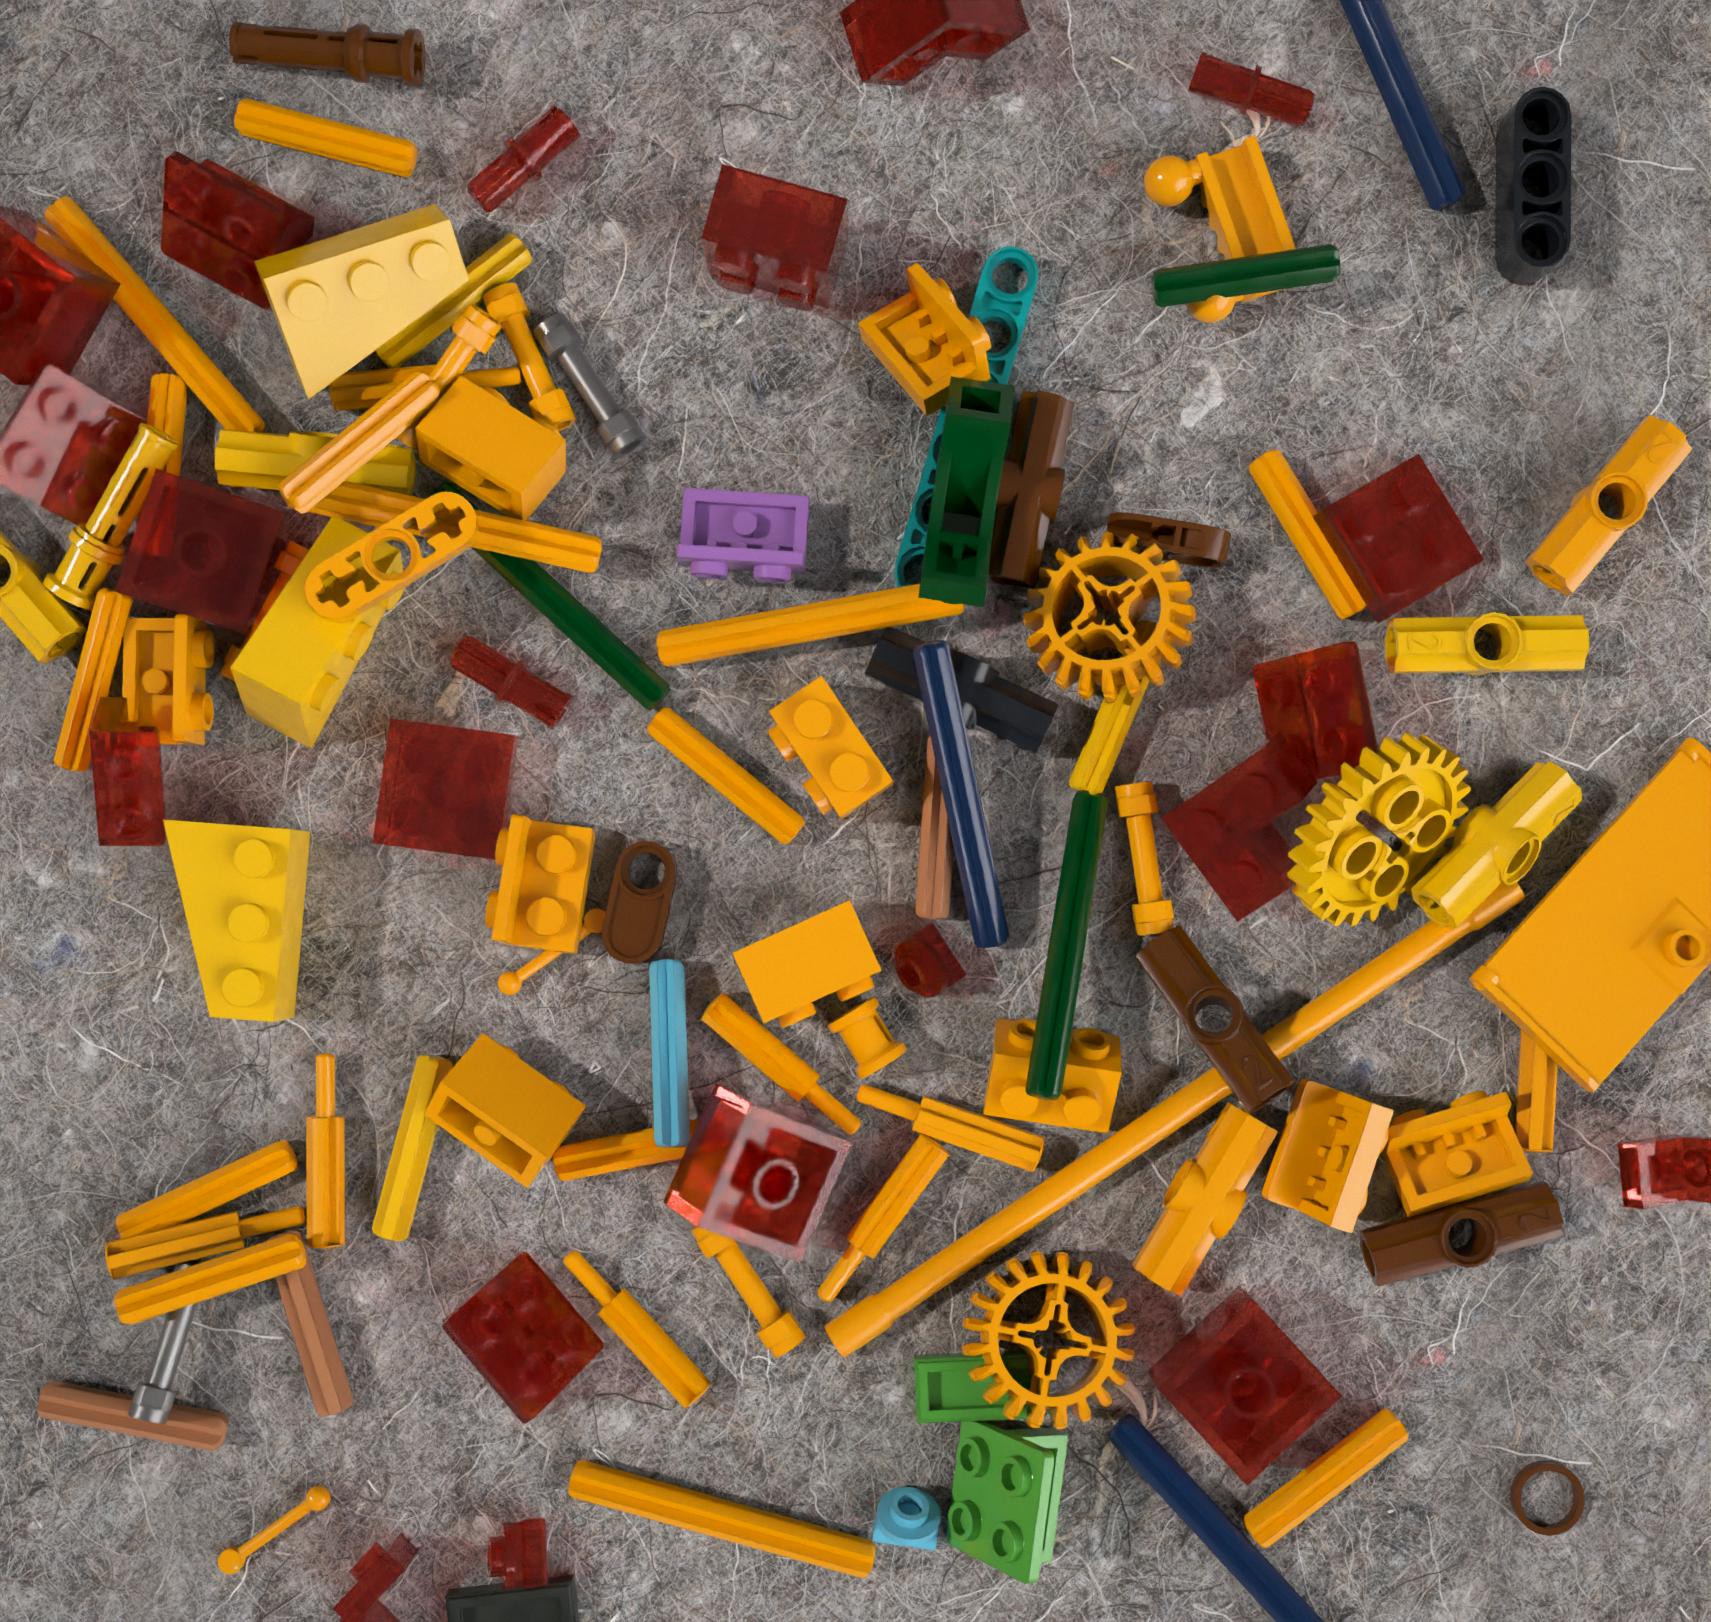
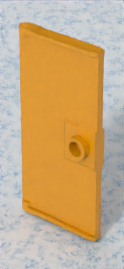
(1617, 929)

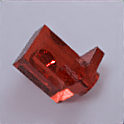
(1665, 1170)
(373, 1576)

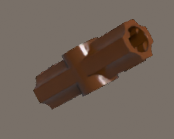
(1029, 488)
(1236, 1053)
(1498, 1224)

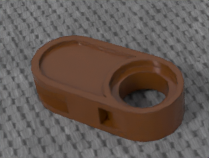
(1178, 540)
(638, 916)

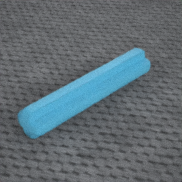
(669, 1053)

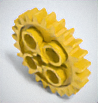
(1409, 791)

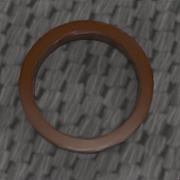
(1577, 1506)

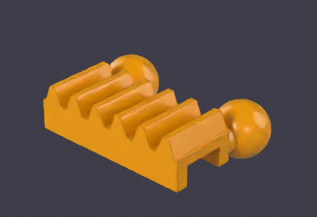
(1239, 205)

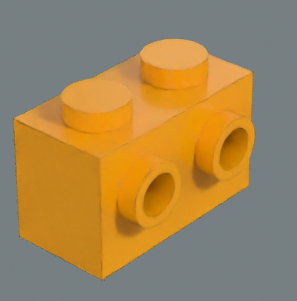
(492, 448)
(831, 749)
(808, 963)
(504, 1109)

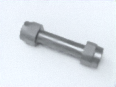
(562, 344)
(154, 1397)

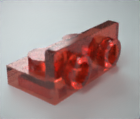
(126, 777)

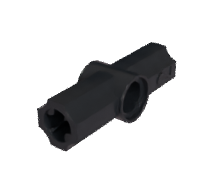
(985, 698)

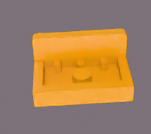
(927, 340)
(167, 676)
(1088, 1084)
(1454, 1153)
(1327, 1154)

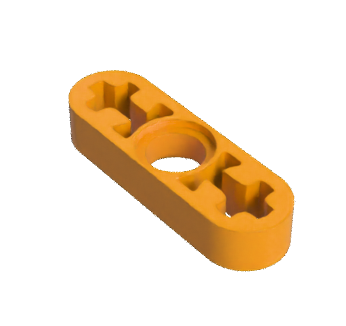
(395, 529)

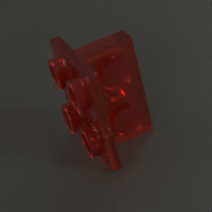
(225, 224)
(64, 444)
(1318, 706)
(523, 1337)

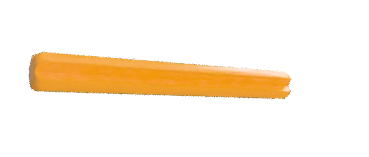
(155, 320)
(494, 532)
(799, 624)
(722, 1519)

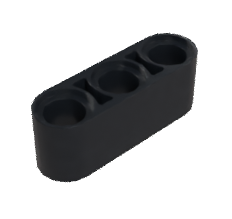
(1546, 161)

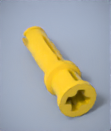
(99, 542)

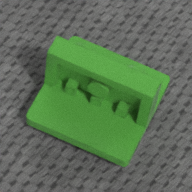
(1007, 1496)

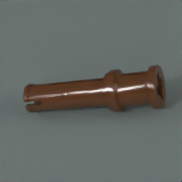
(353, 52)

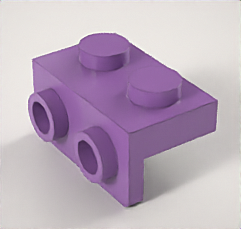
(743, 533)

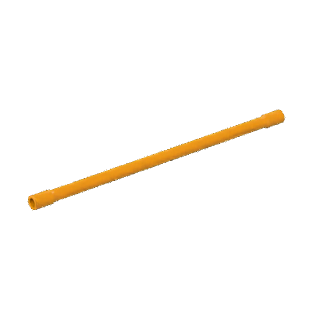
(880, 1310)

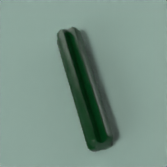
(1246, 275)

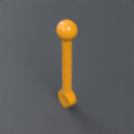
(511, 982)
(234, 1557)

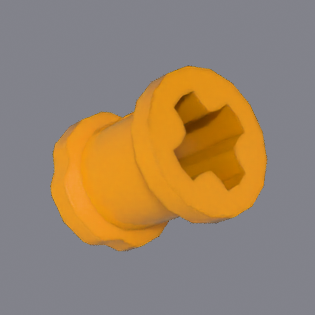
(867, 1037)

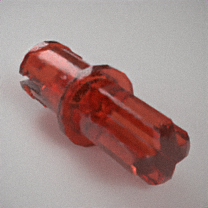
(1251, 90)
(523, 159)
(510, 681)

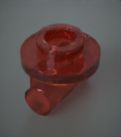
(927, 963)
(519, 1554)

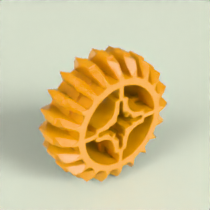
(1088, 633)
(1043, 1369)

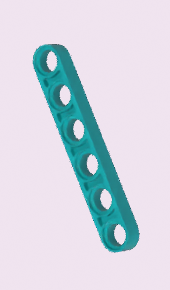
(987, 306)

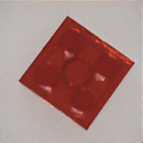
(1398, 538)
(444, 788)

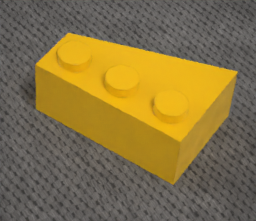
(359, 290)
(300, 661)
(243, 913)

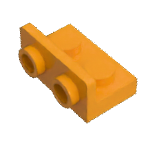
(541, 885)

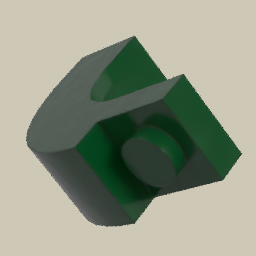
(966, 492)

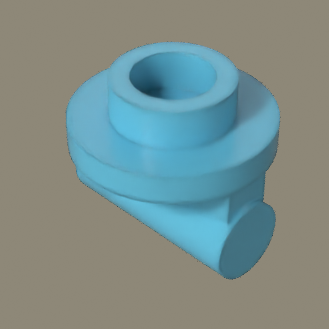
(907, 1519)

